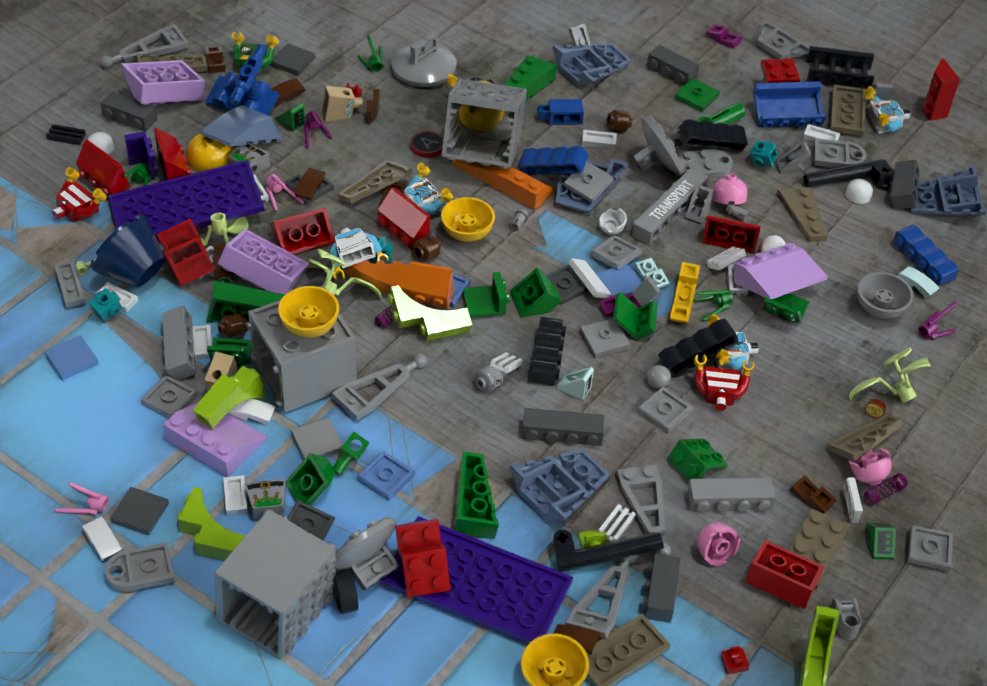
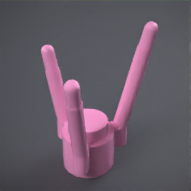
(275, 185)
(96, 502)

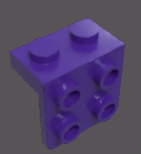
(139, 151)

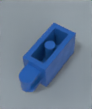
(562, 112)

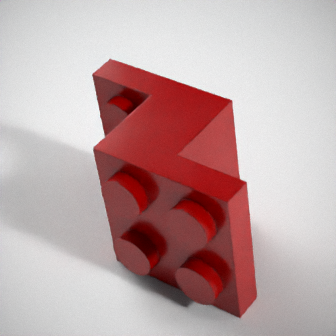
(779, 71)
(185, 252)
(422, 558)

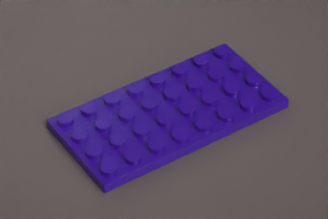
(194, 196)
(494, 587)

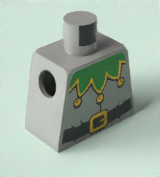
(257, 157)
(266, 496)

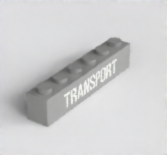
(667, 207)

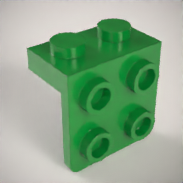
(487, 299)
(636, 321)
(239, 348)
(695, 457)

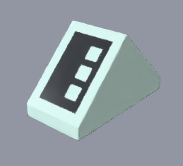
(577, 383)

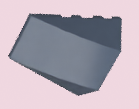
(589, 64)
(242, 126)
(950, 195)
(570, 199)
(558, 484)

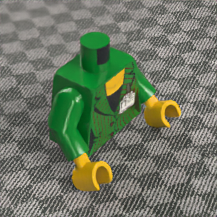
(243, 51)

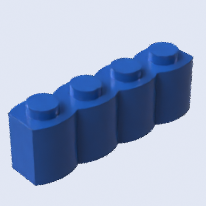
(555, 161)
(926, 255)

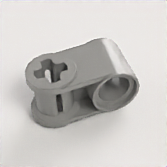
(849, 618)

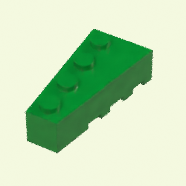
(532, 75)
(236, 299)
(474, 502)

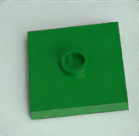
(697, 94)

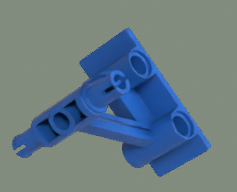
(244, 88)

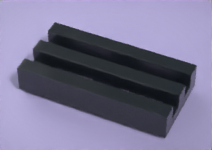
(66, 134)

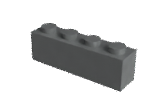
(563, 426)

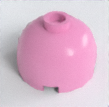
(730, 189)
(872, 466)
(718, 543)

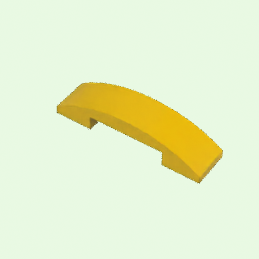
(684, 293)

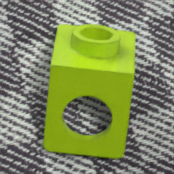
(591, 538)

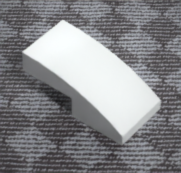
(253, 409)
(102, 538)

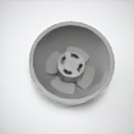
(884, 295)

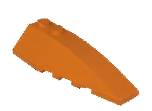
(510, 182)
(419, 281)

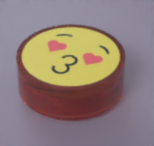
(875, 408)

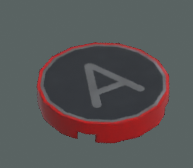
(427, 144)

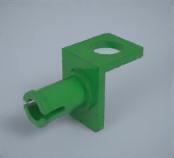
(348, 454)

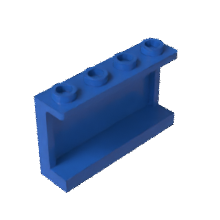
(788, 104)

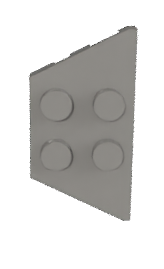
(781, 43)

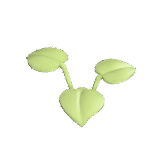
(222, 227)
(330, 286)
(903, 387)

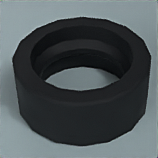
(345, 592)

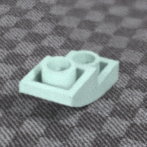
(648, 268)
(919, 280)

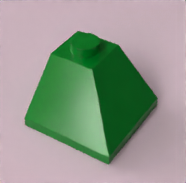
(535, 294)
(310, 478)

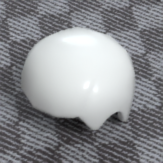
(102, 141)
(859, 191)
(613, 221)
(771, 242)

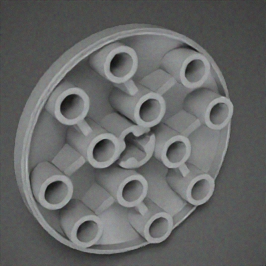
(423, 63)
(658, 148)
(367, 554)

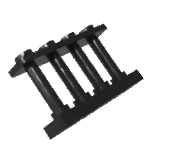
(840, 58)

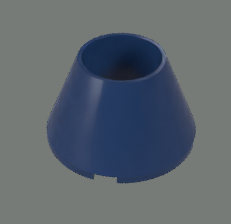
(130, 254)

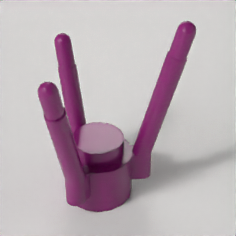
(313, 121)
(930, 327)

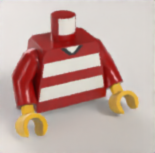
(75, 200)
(721, 385)

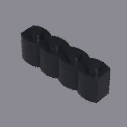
(712, 135)
(704, 342)
(547, 351)

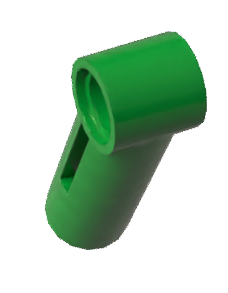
(727, 115)

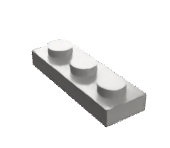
(69, 284)

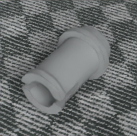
(733, 209)
(520, 216)

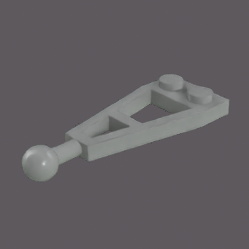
(171, 34)
(357, 405)
(640, 478)
(596, 621)

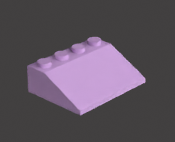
(163, 82)
(262, 263)
(778, 271)
(221, 447)

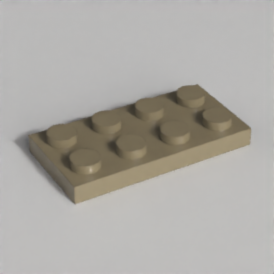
(848, 110)
(819, 539)
(625, 652)

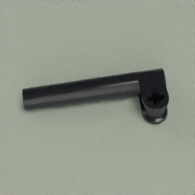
(877, 170)
(572, 559)

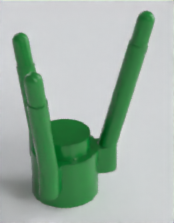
(375, 62)
(139, 174)
(721, 298)

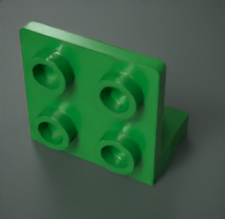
(787, 305)

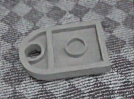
(837, 153)
(708, 162)
(140, 568)

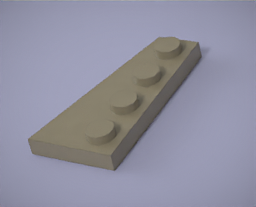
(865, 438)

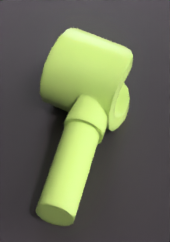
(82, 267)

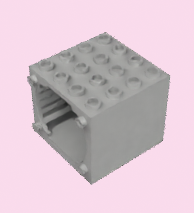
(487, 95)
(300, 367)
(275, 583)

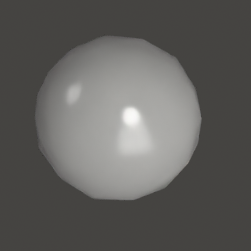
(658, 377)

